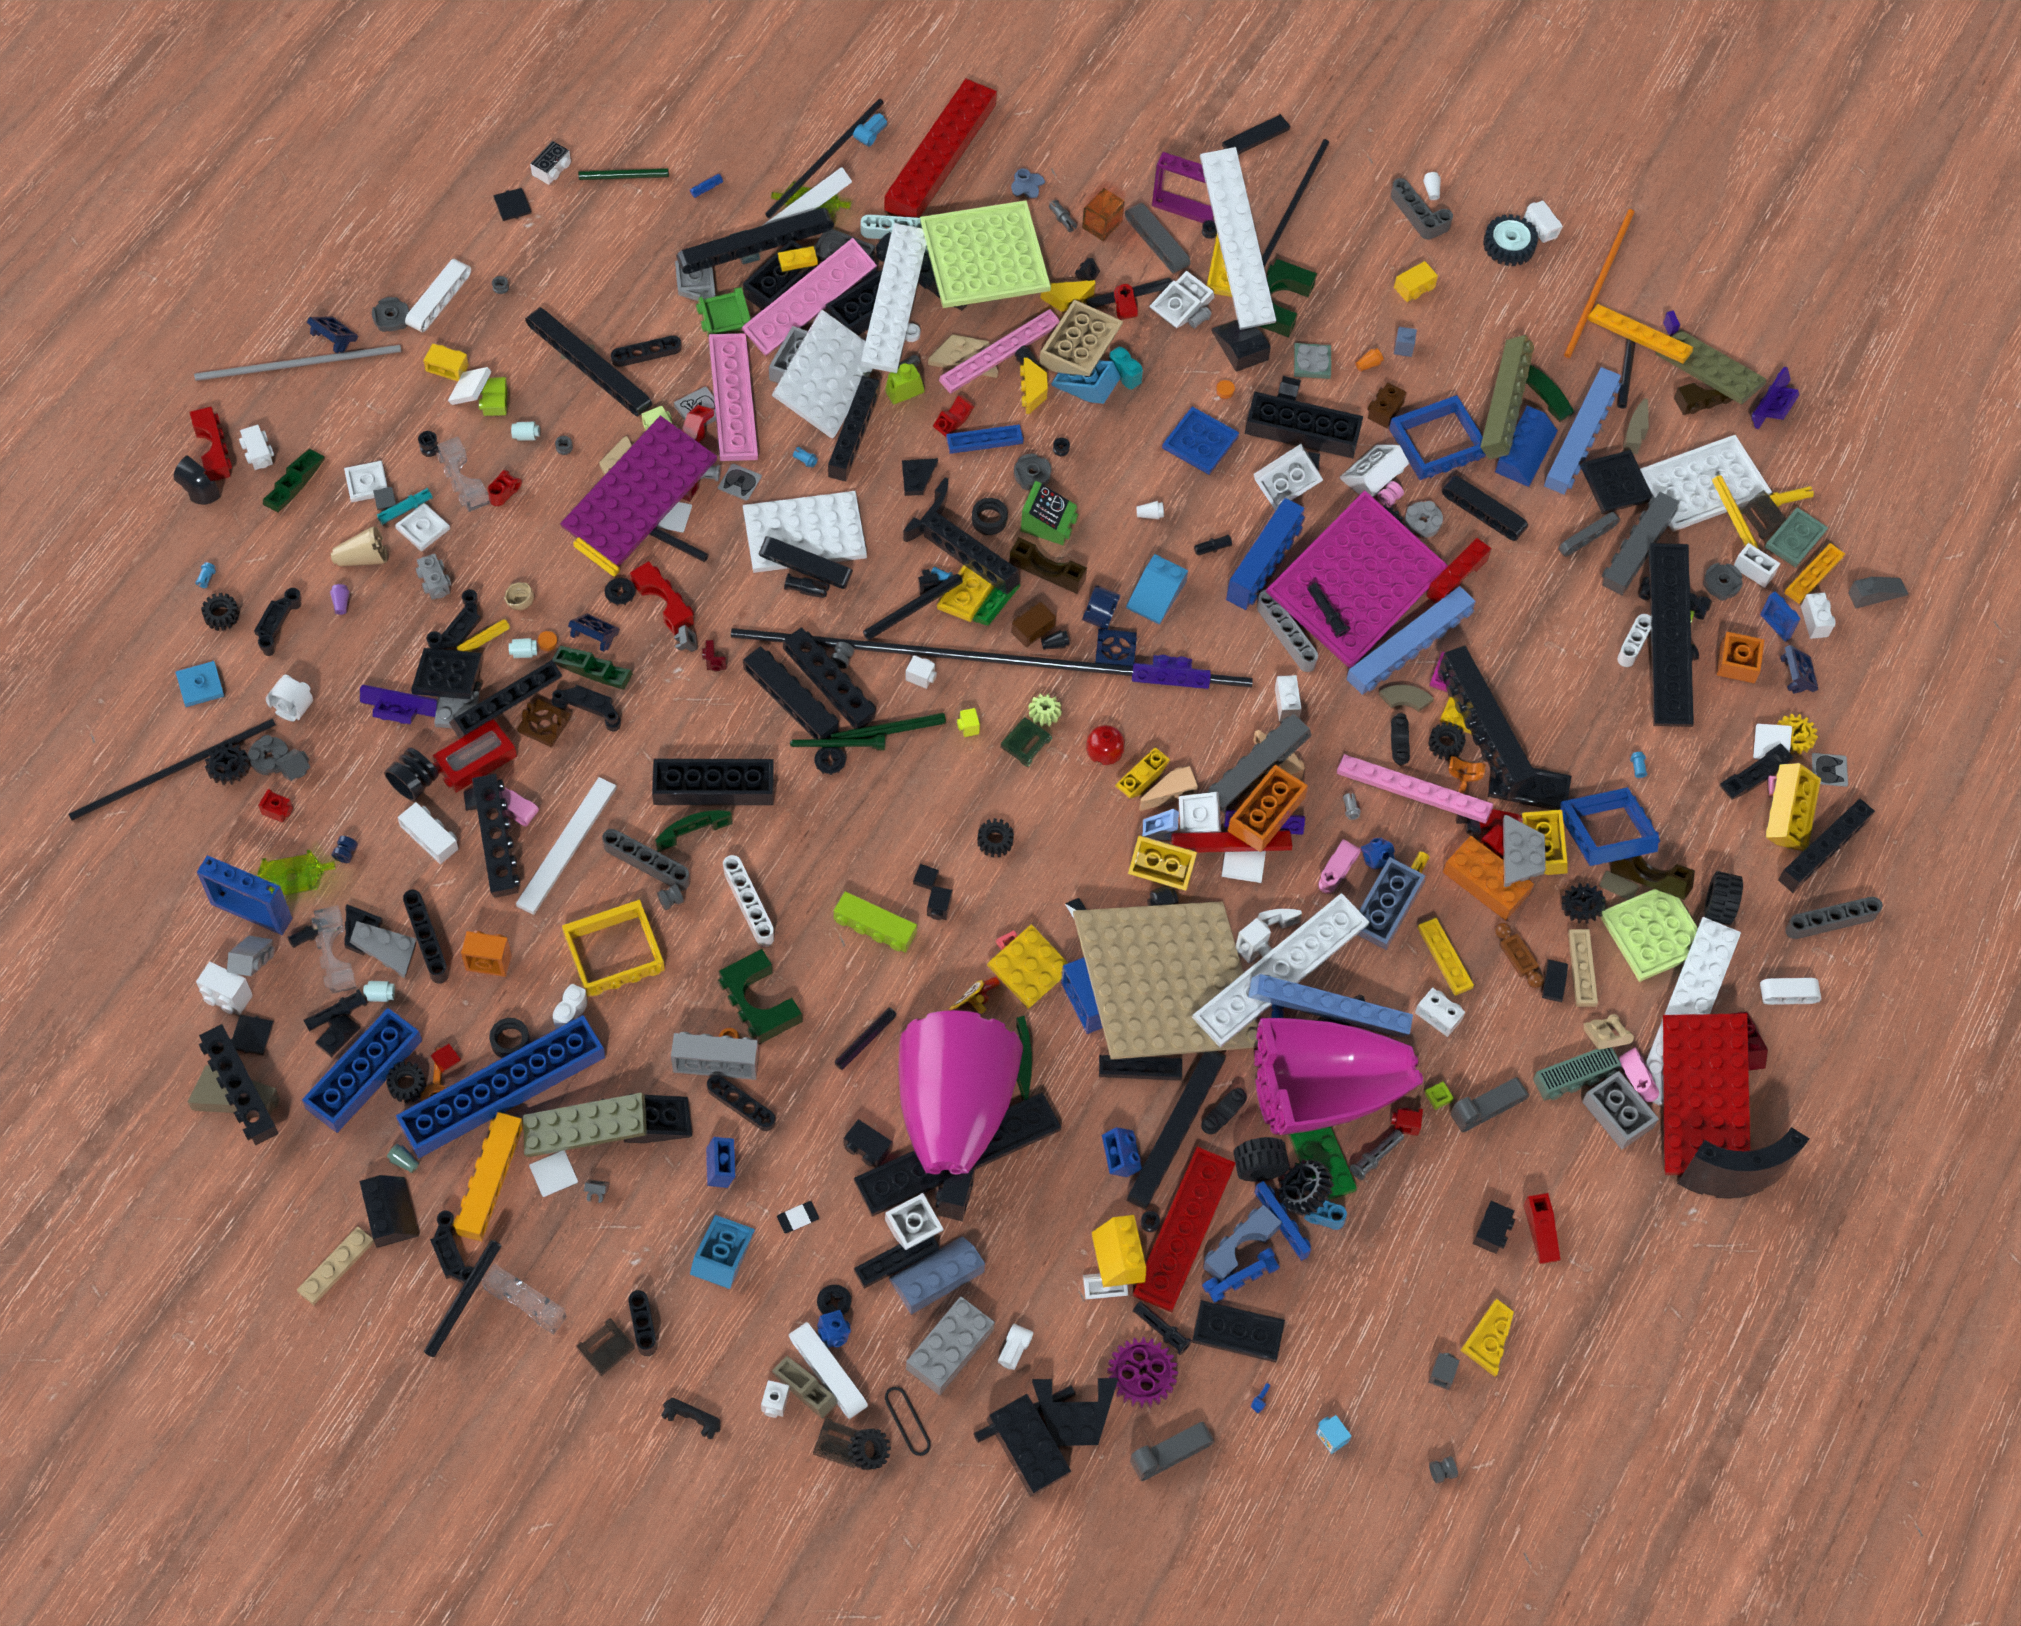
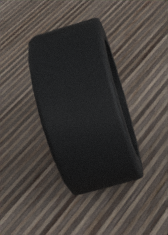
(989, 504)
(504, 1024)

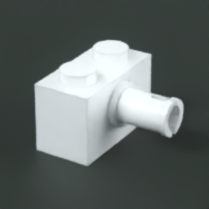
(1253, 940)

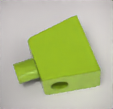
(904, 384)

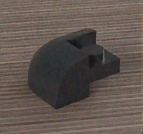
(195, 482)

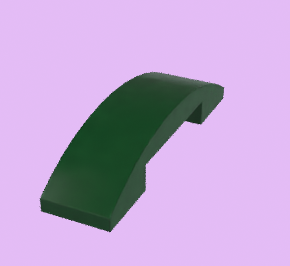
(1550, 393)
(715, 818)

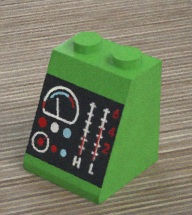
(1048, 515)

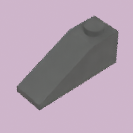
(1876, 590)

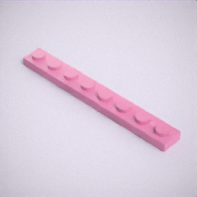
(999, 351)
(1415, 789)

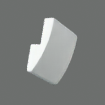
(1244, 865)

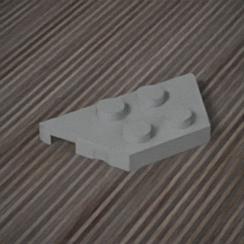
(695, 284)
(1522, 851)

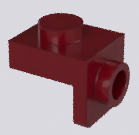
(713, 663)

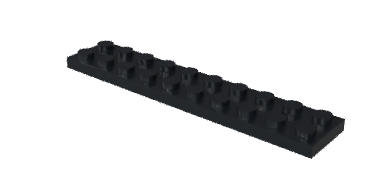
(1671, 635)
(906, 1177)

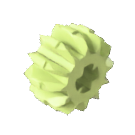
(1044, 710)

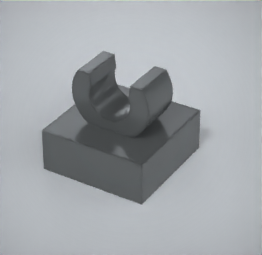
(687, 639)
(596, 1187)

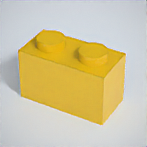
(1416, 281)
(445, 362)

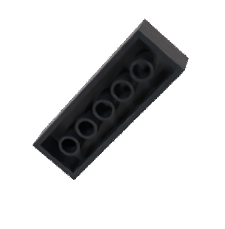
(1303, 424)
(713, 782)

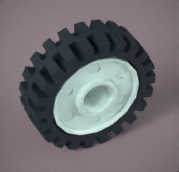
(1510, 240)

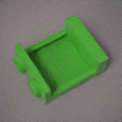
(723, 312)

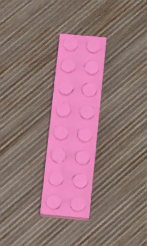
(809, 296)
(733, 397)

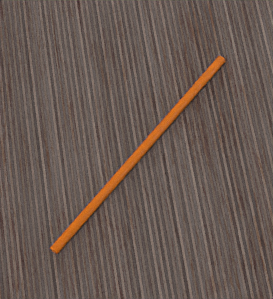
(1598, 285)

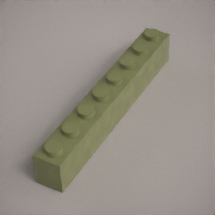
(1507, 397)

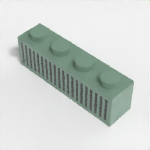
(1576, 1072)

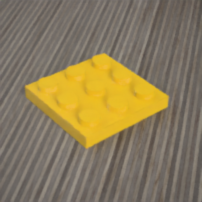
(1028, 966)

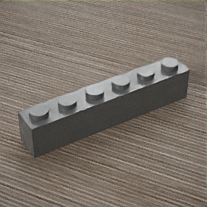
(1636, 548)
(1255, 766)

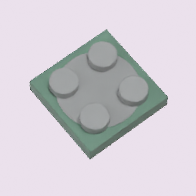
(1312, 360)

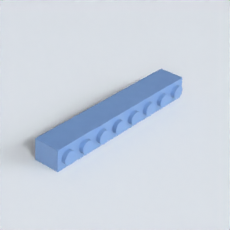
(1582, 431)
(1411, 640)
(1330, 1005)

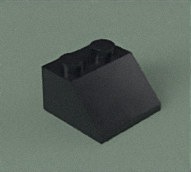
(955, 1195)

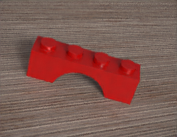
(214, 461)
(1468, 561)
(650, 582)

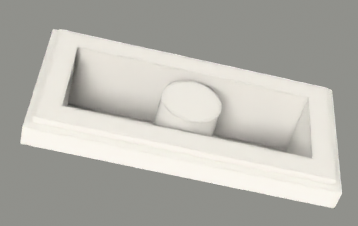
(1094, 1289)

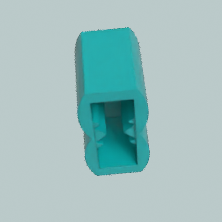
(1128, 368)

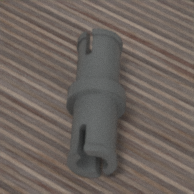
(1063, 216)

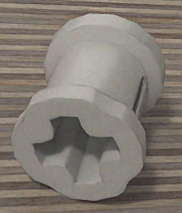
(712, 473)

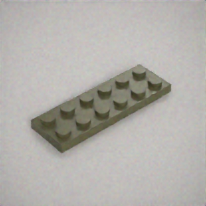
(1717, 370)
(584, 1125)

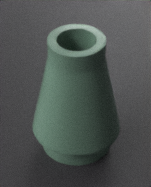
(401, 1157)

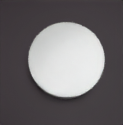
(912, 333)

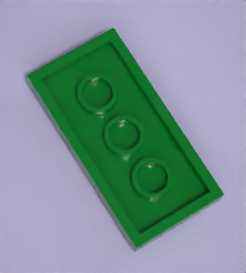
(1323, 1147)

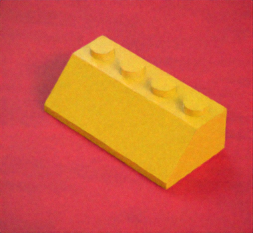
(1793, 807)

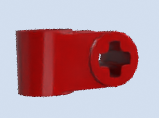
(1125, 304)
(503, 488)

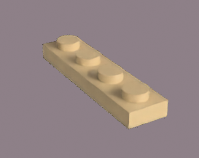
(1582, 968)
(335, 1266)

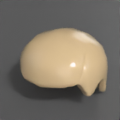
(519, 596)

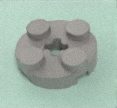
(1423, 509)

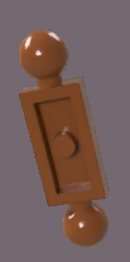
(1519, 955)

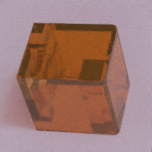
(1103, 214)

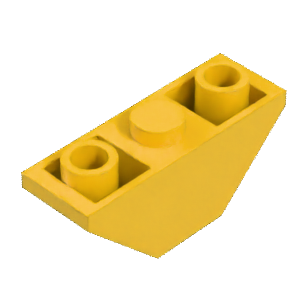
(1065, 293)
(1033, 385)
(1144, 774)

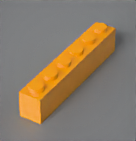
(489, 1176)

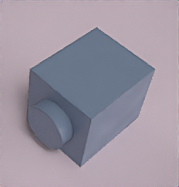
(1405, 341)

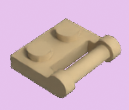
(1602, 1035)

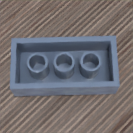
(1390, 902)

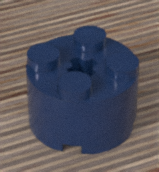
(1101, 607)

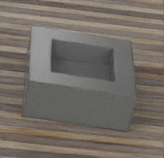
(384, 498)

